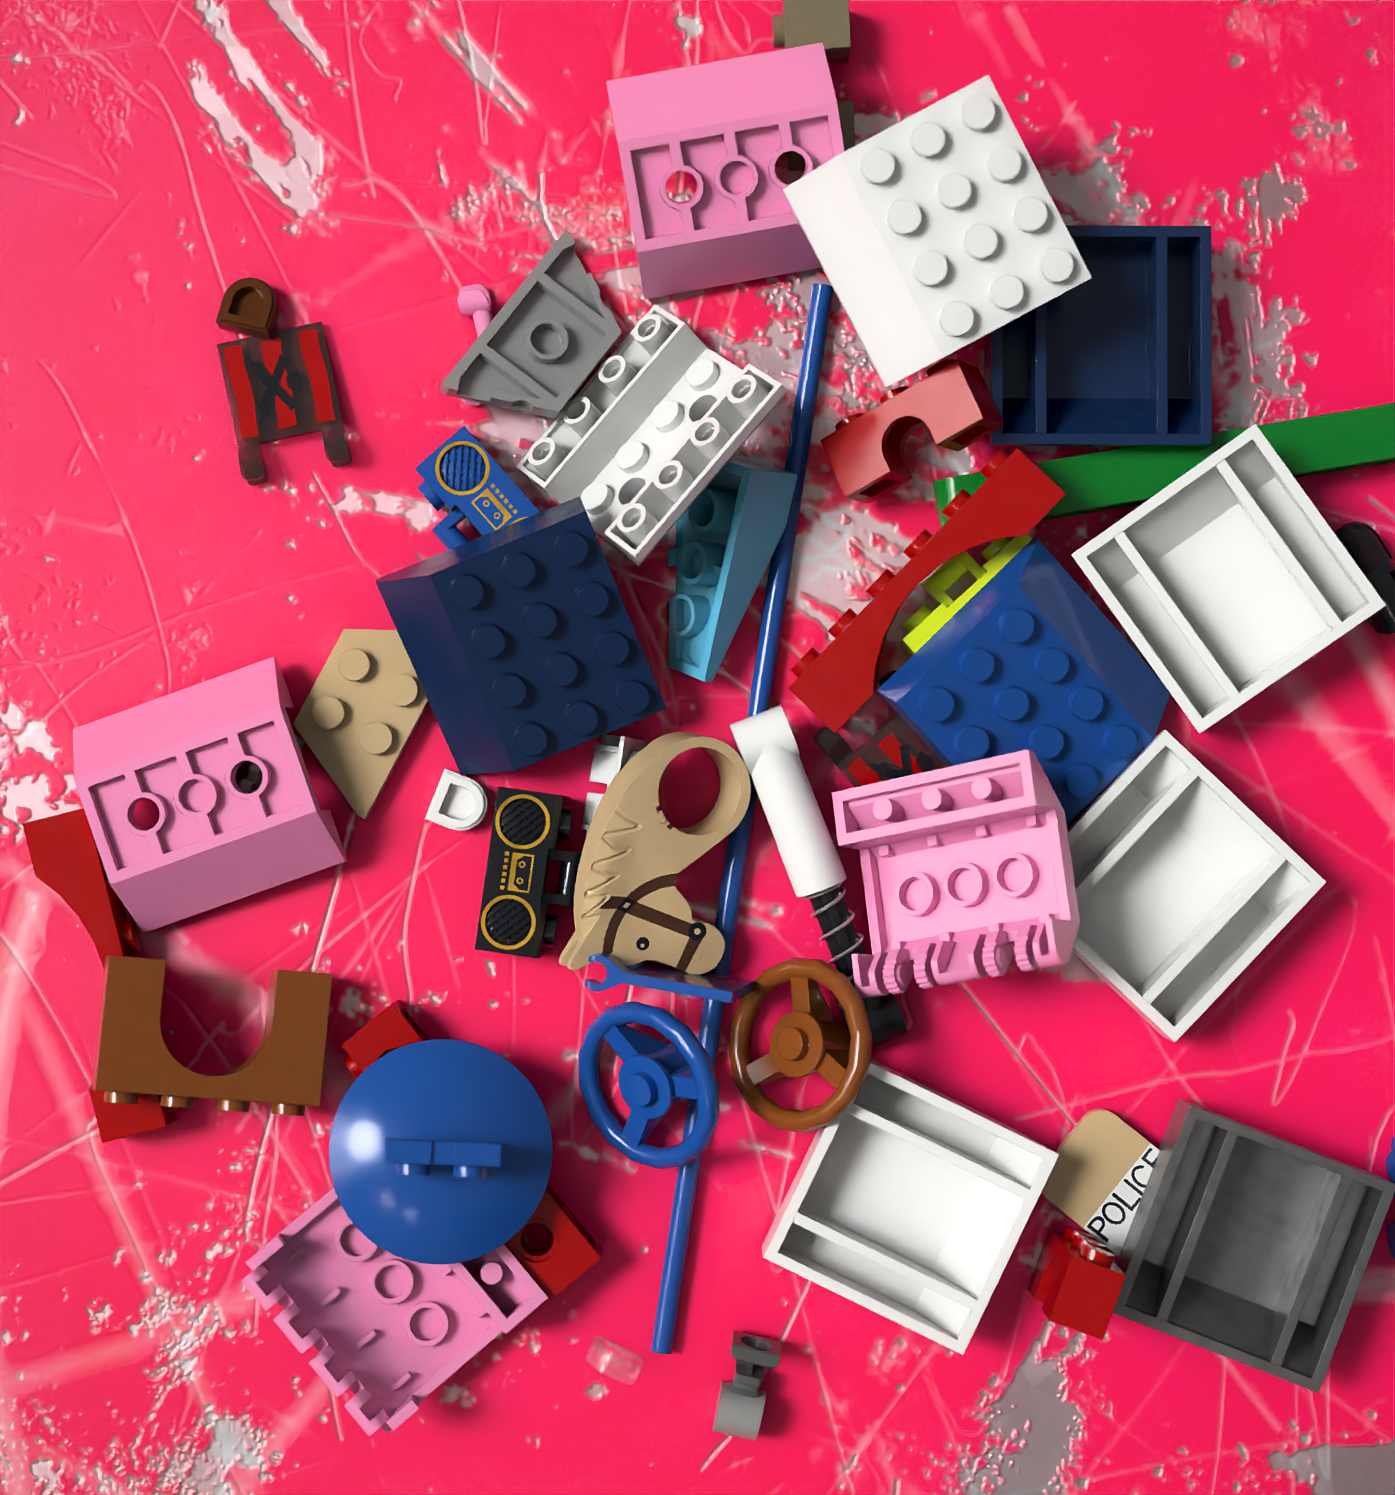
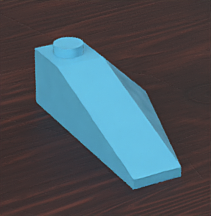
(721, 558)

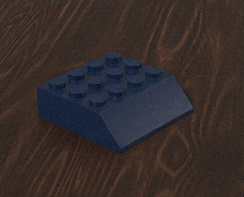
(1116, 354)
(522, 642)

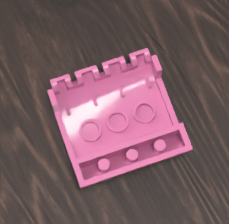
(379, 1319)

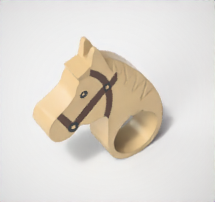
(632, 857)

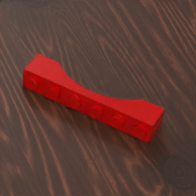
(1002, 507)
(71, 865)

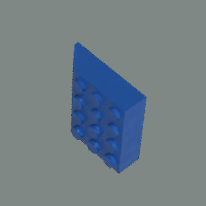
(1033, 672)

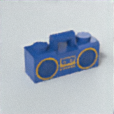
(472, 488)

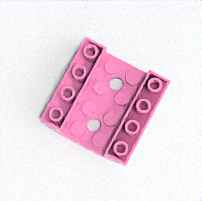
(727, 130)
(210, 834)

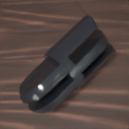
(1377, 565)

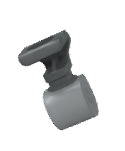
(741, 1400)

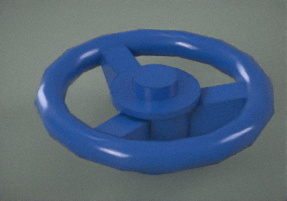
(649, 1082)

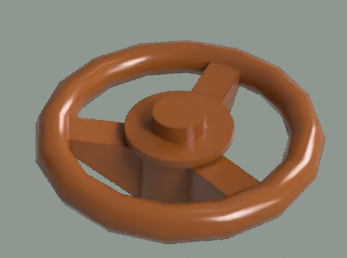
(803, 1043)

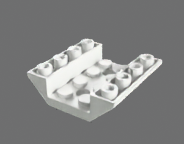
(648, 434)

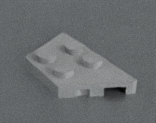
(540, 340)

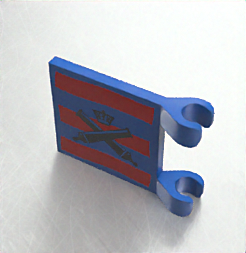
(669, 979)

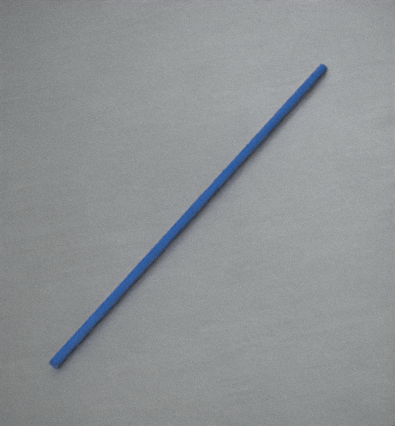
(739, 839)

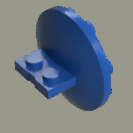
(440, 1151)

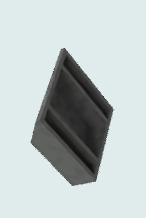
(1250, 1244)

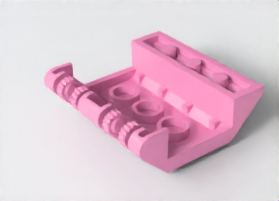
(960, 873)

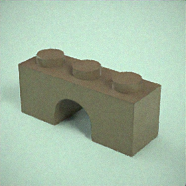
(815, 22)

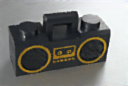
(514, 896)

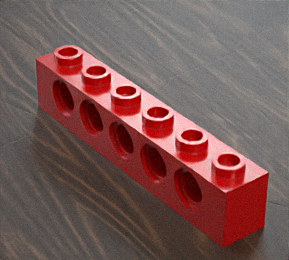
(572, 1245)

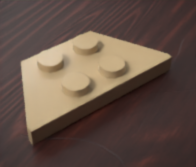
(362, 713)

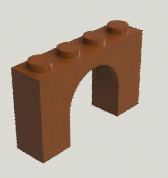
(281, 1071)

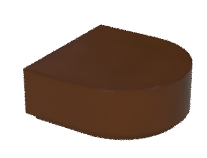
(249, 308)

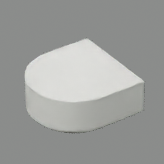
(458, 802)

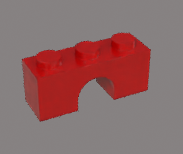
(870, 446)
(1077, 1281)

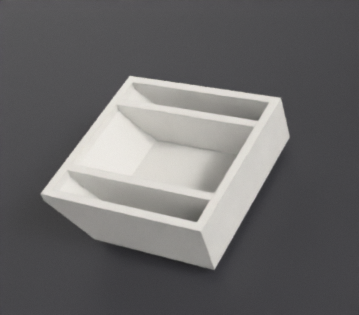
(936, 231)
(1228, 579)
(1178, 886)
(910, 1206)

